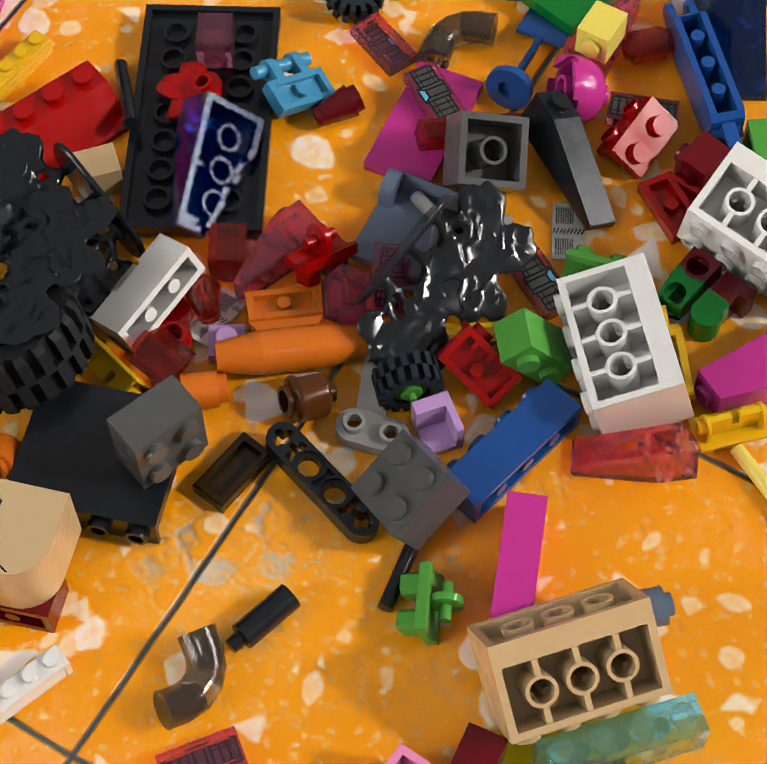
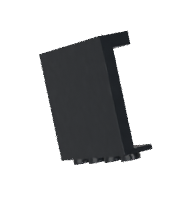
(73, 453)

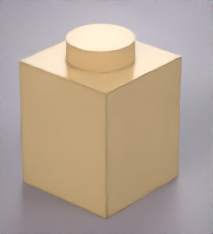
(103, 167)

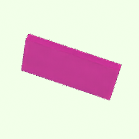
(396, 141)

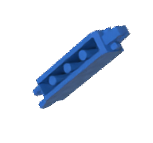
(705, 74)

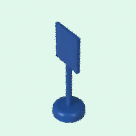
(510, 84)

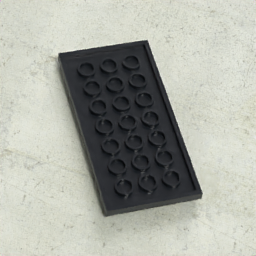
(150, 156)

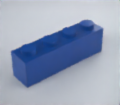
(514, 446)

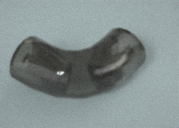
(457, 31)
(201, 680)

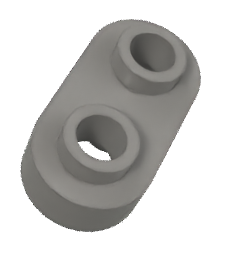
(370, 433)

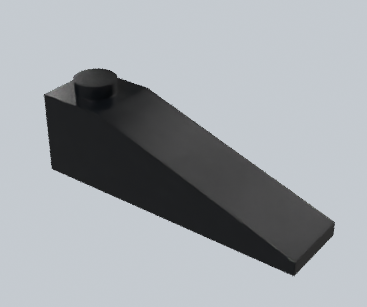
(565, 150)

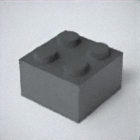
(485, 149)
(158, 432)
(410, 490)

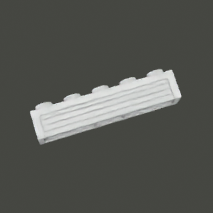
(32, 681)

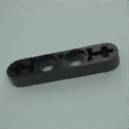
(316, 485)

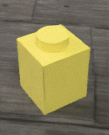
(600, 32)

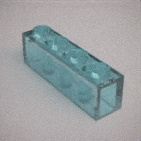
(631, 737)

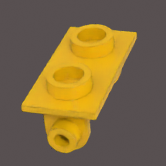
(109, 359)
(730, 427)

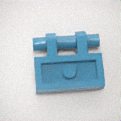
(292, 92)

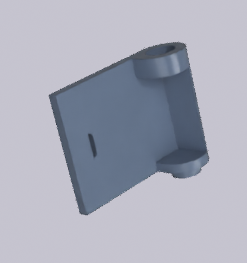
(397, 216)

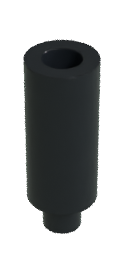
(262, 618)

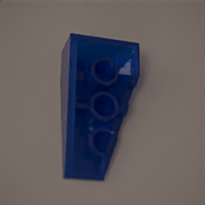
(742, 38)
(210, 153)

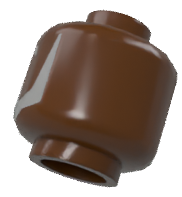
(306, 396)

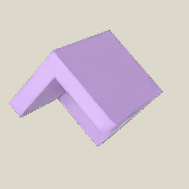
(438, 423)

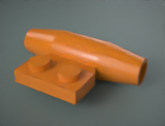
(287, 336)

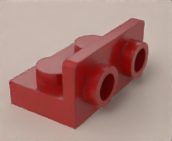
(478, 364)

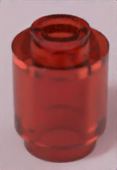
(648, 45)

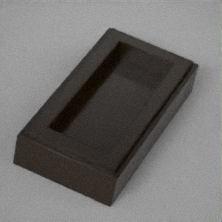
(232, 472)

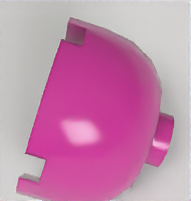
(582, 84)

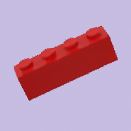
(71, 109)

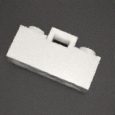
(148, 291)

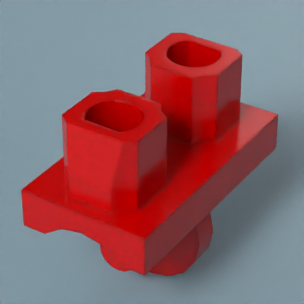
(319, 250)

